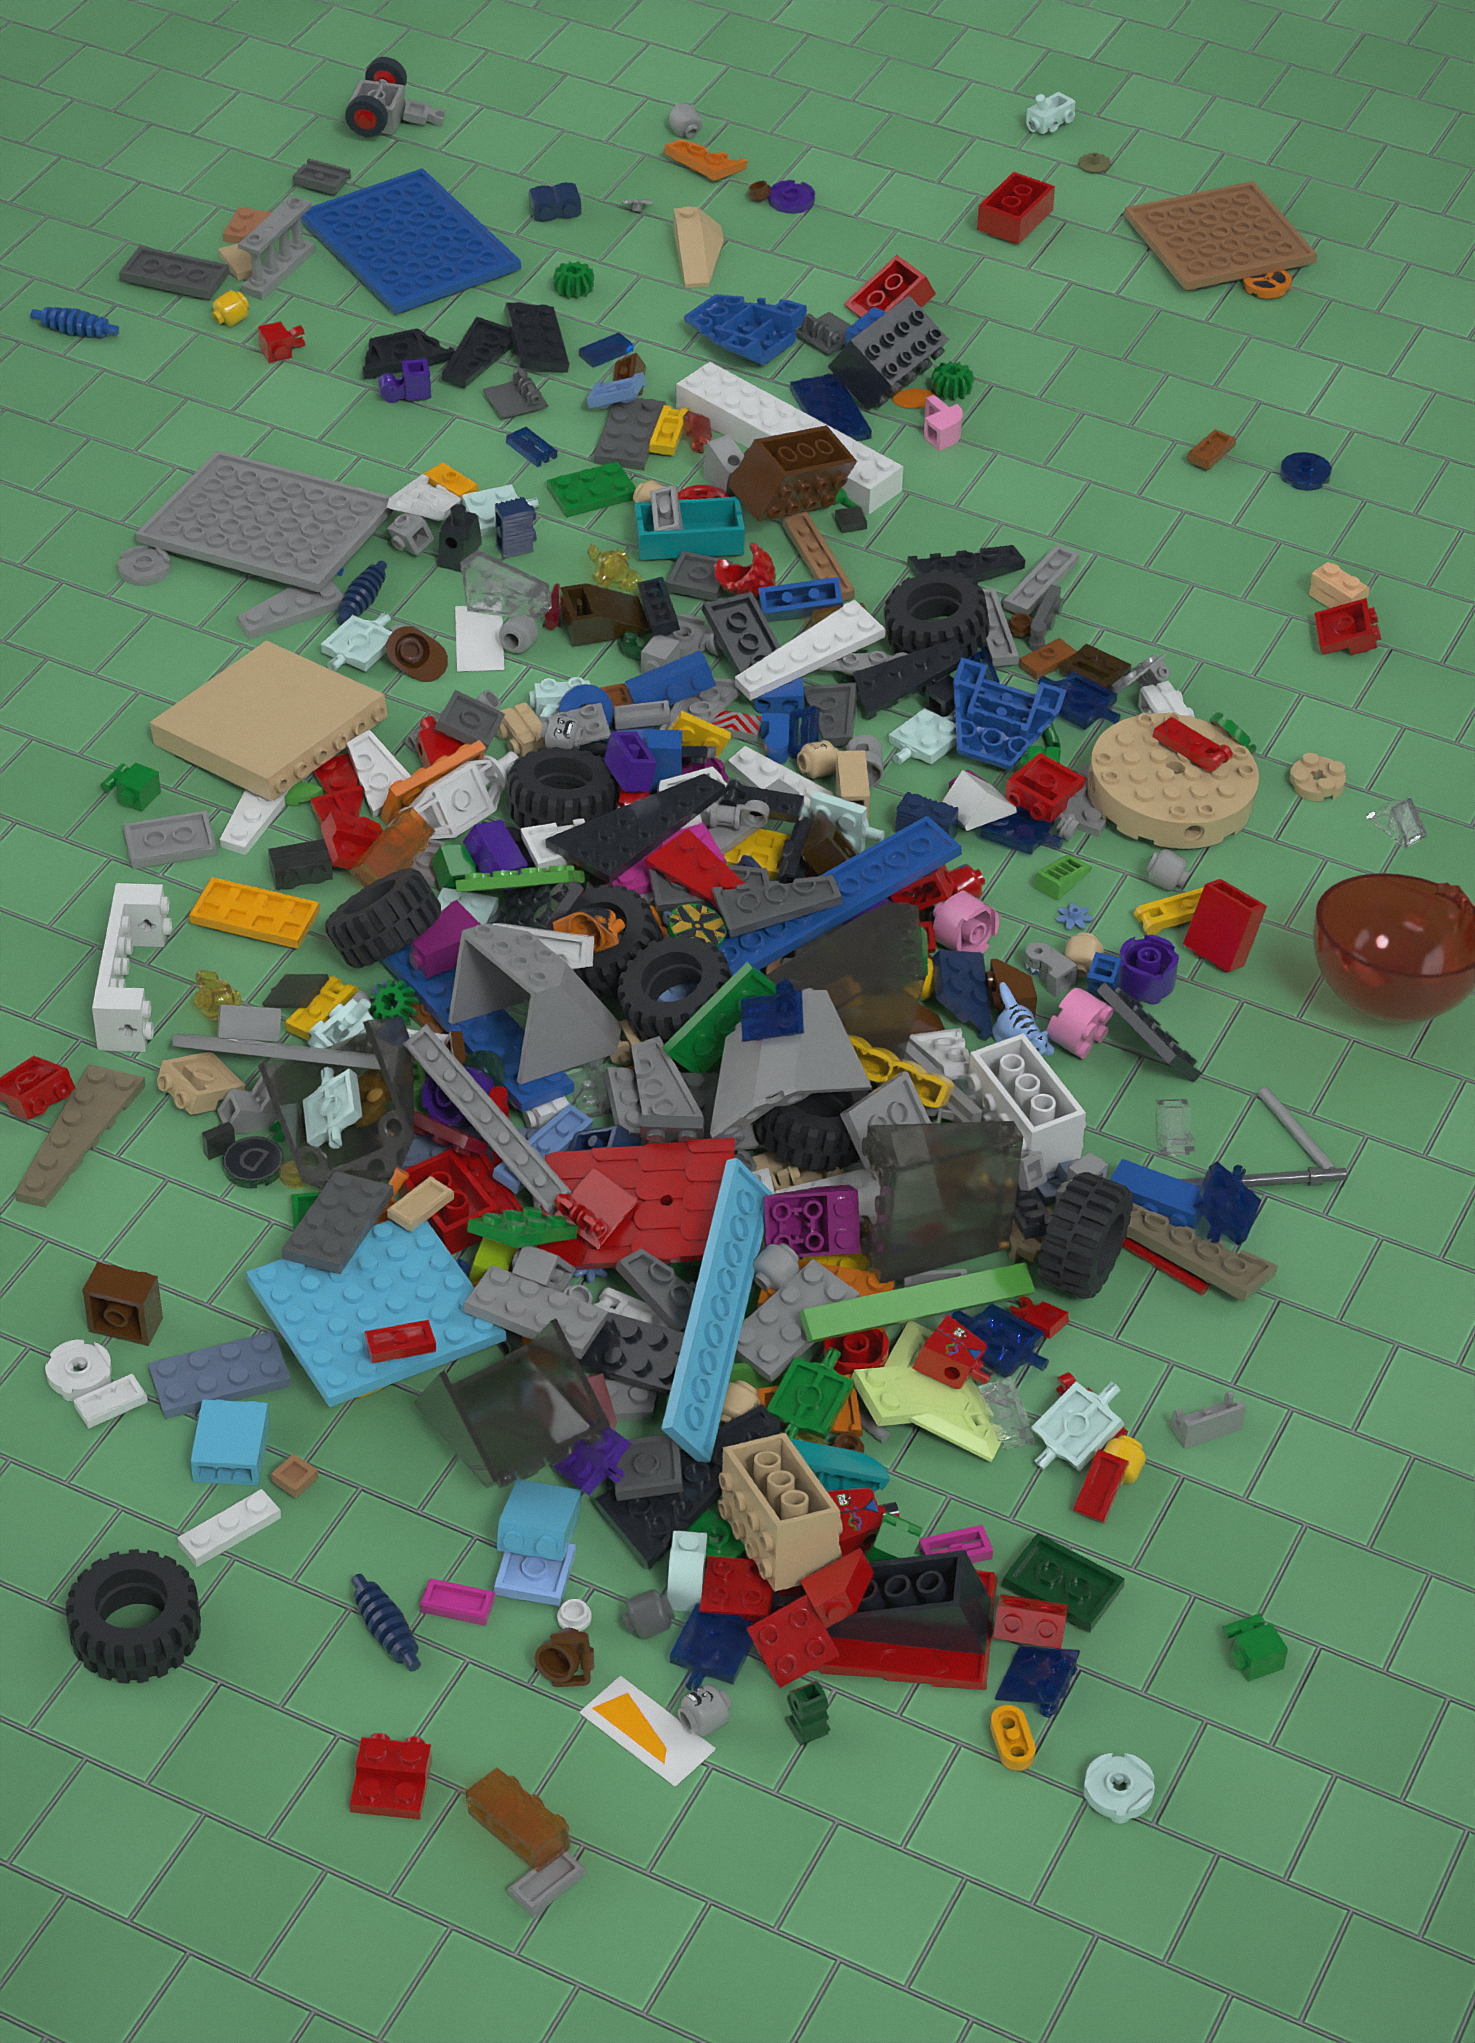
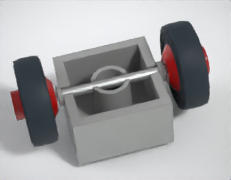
(378, 99)

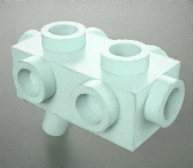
(1050, 113)
(548, 696)
(343, 1024)

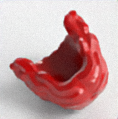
(747, 578)

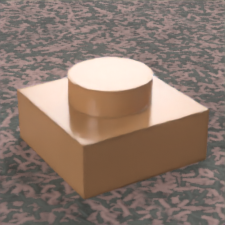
(294, 1475)

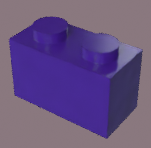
(630, 761)
(494, 848)

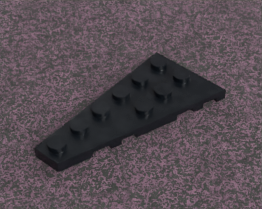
(628, 834)
(650, 1521)

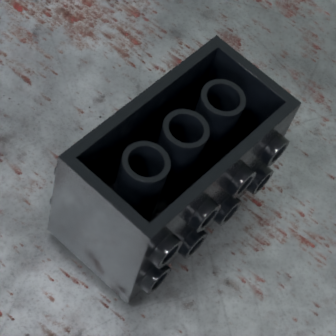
(889, 354)

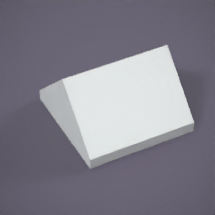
(977, 801)

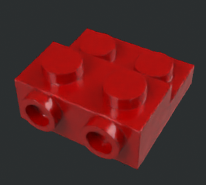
(1348, 627)
(1043, 787)
(348, 837)
(34, 1087)
(391, 1776)

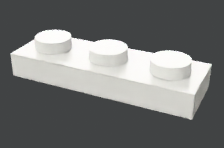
(229, 1527)

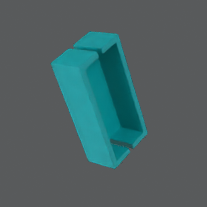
(709, 528)

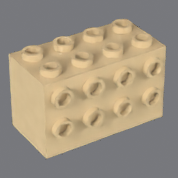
(779, 1510)

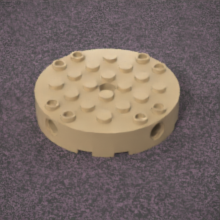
(1164, 794)

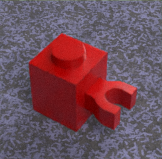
(277, 342)

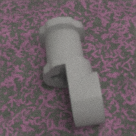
(740, 815)

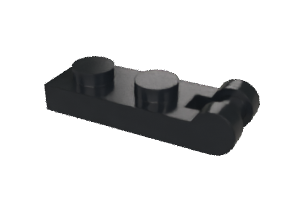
(782, 805)

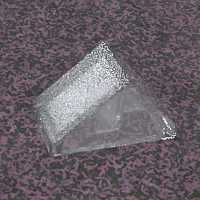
(1399, 821)

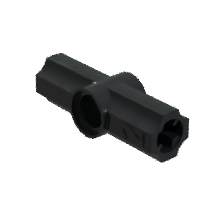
(792, 861)

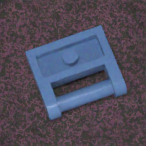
(622, 390)

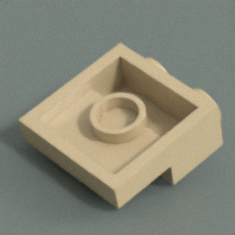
(197, 1081)

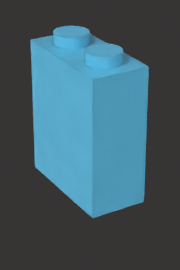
(230, 1442)
(539, 1520)

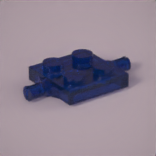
(1084, 700)
(1021, 832)
(1227, 1203)
(1007, 1338)
(712, 1647)

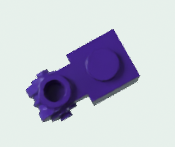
(412, 385)

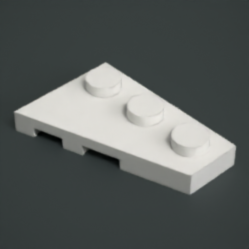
(375, 769)
(944, 1050)

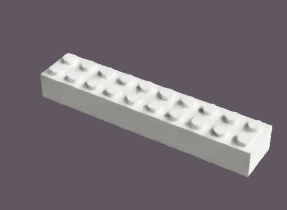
(752, 414)

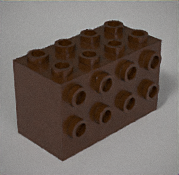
(792, 473)

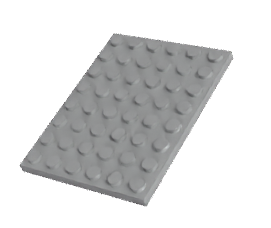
(266, 520)

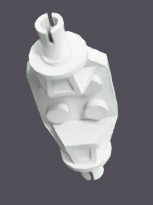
(461, 795)

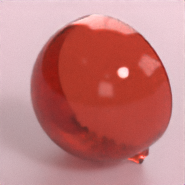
(1396, 946)

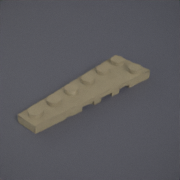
(84, 1118)
(1232, 1272)

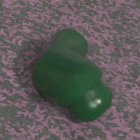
(630, 646)

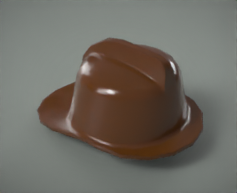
(416, 654)

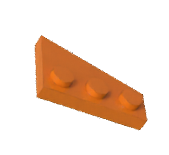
(698, 159)

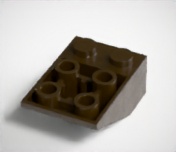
(600, 613)
(826, 845)

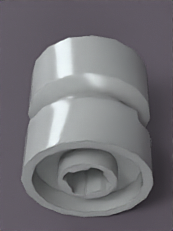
(873, 756)

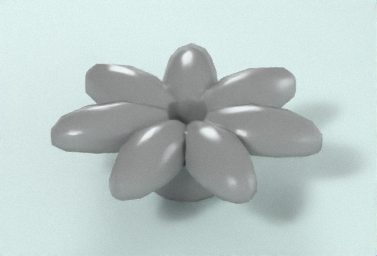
(637, 204)

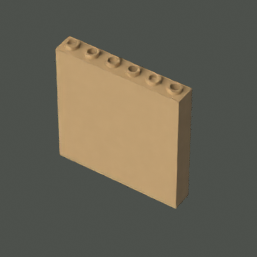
(268, 720)

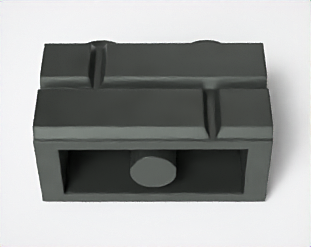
(300, 864)

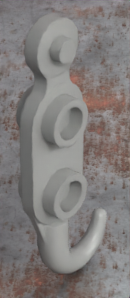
(859, 661)

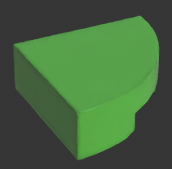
(302, 792)

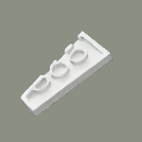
(761, 772)
(571, 947)

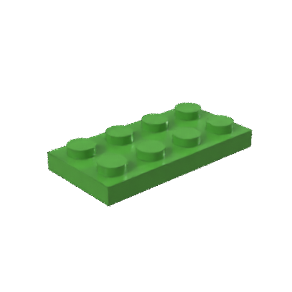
(512, 880)

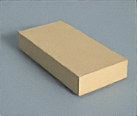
(238, 261)
(420, 1204)

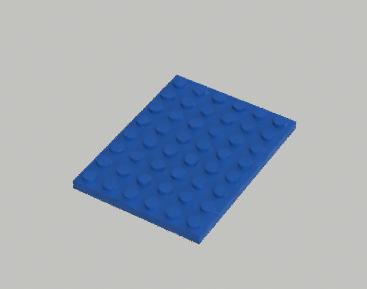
(410, 240)

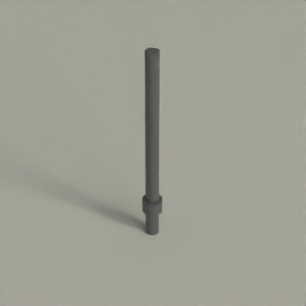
(1312, 1176)

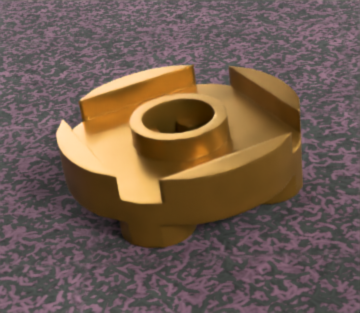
(375, 1091)

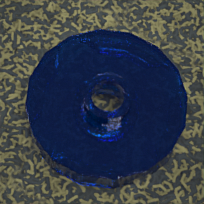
(1305, 471)

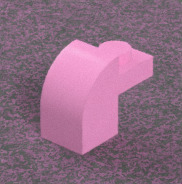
(942, 423)

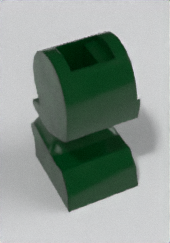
(808, 1713)

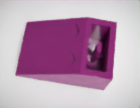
(814, 1220)

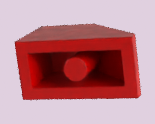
(839, 1587)

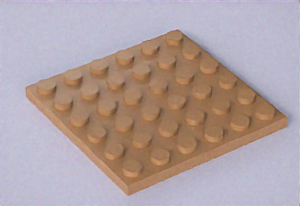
(1220, 235)

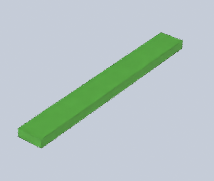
(916, 1302)

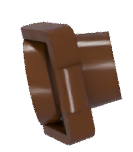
(561, 1655)

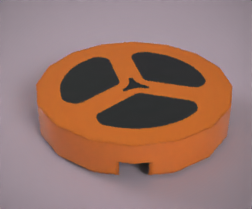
(1268, 285)

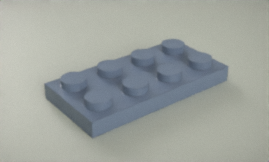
(219, 1372)

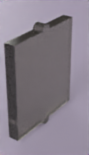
(295, 991)

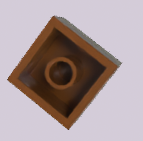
(122, 1303)

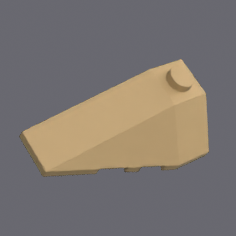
(697, 244)

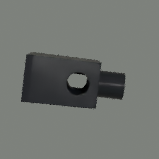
(458, 537)

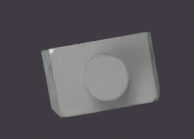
(720, 462)

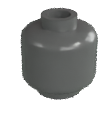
(648, 1614)

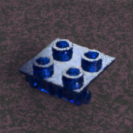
(773, 1014)
(1039, 1677)

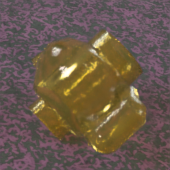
(613, 568)
(213, 993)

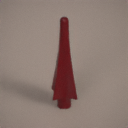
(552, 617)

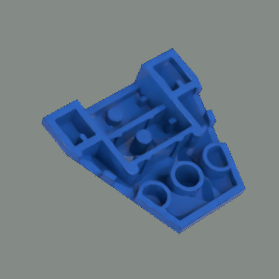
(748, 329)
(999, 720)

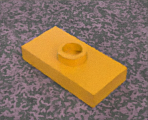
(451, 480)

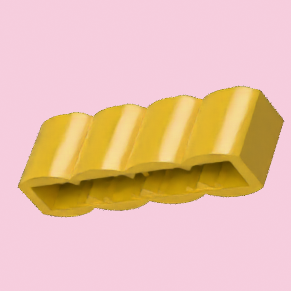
(883, 1065)

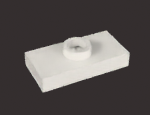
(110, 1400)

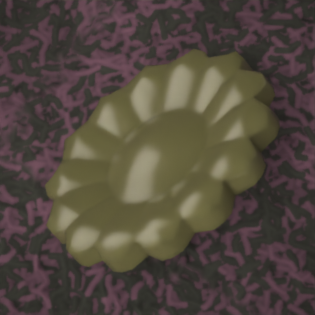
(1094, 163)

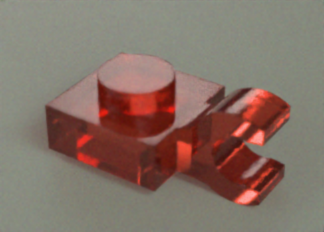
(698, 428)

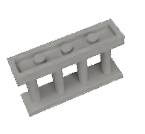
(290, 253)

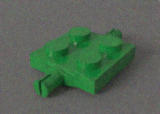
(811, 1396)

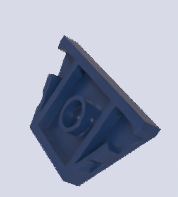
(963, 987)

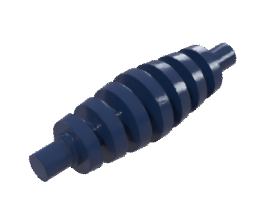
(362, 592)
(386, 1622)

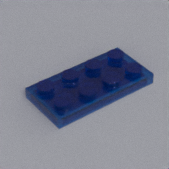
(832, 404)

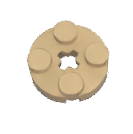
(1331, 777)

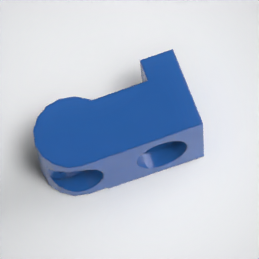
(782, 699)
(776, 735)
(1103, 969)

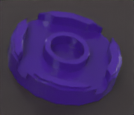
(791, 197)

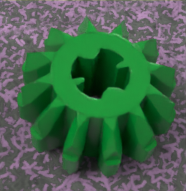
(573, 280)
(952, 380)
(394, 992)

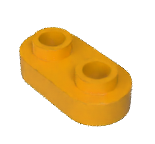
(1012, 1740)

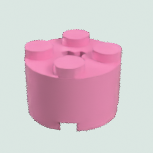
(964, 923)
(1080, 1022)

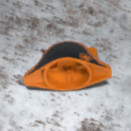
(593, 922)

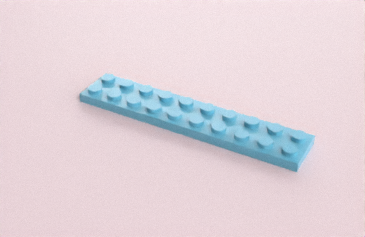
(716, 1313)

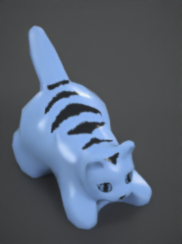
(1017, 1020)

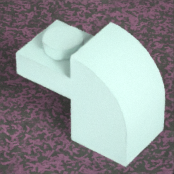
(686, 1570)

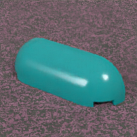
(842, 1467)

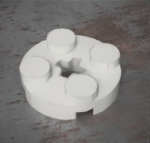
(75, 1384)

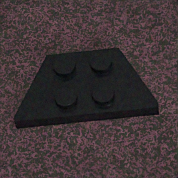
(388, 352)

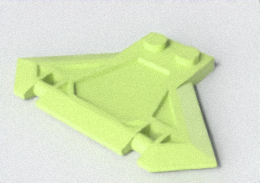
(905, 1396)

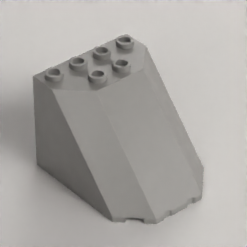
(564, 1016)
(785, 1066)

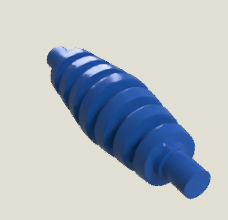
(74, 322)

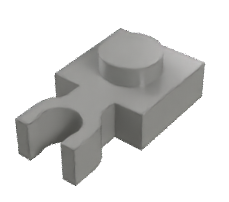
(419, 113)

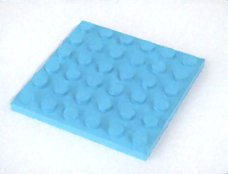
(387, 1283)

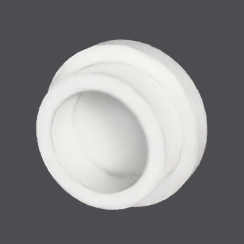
(574, 1614)

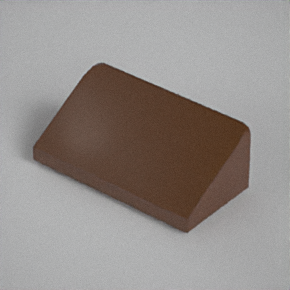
(628, 367)

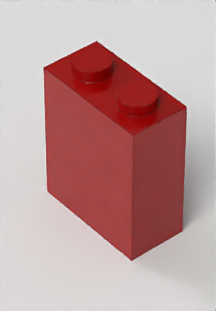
(1224, 925)

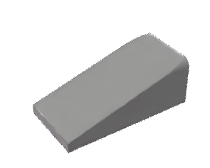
(666, 509)

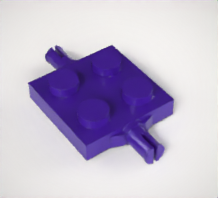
(595, 1462)

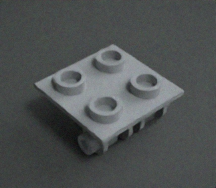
(1146, 673)
(592, 720)

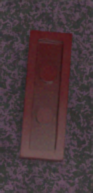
(447, 1134)

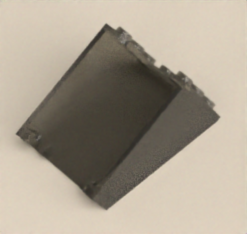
(941, 1194)

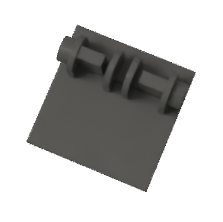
(824, 332)
(516, 396)

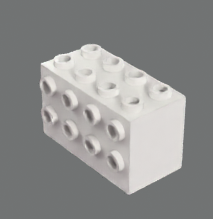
(1019, 1086)

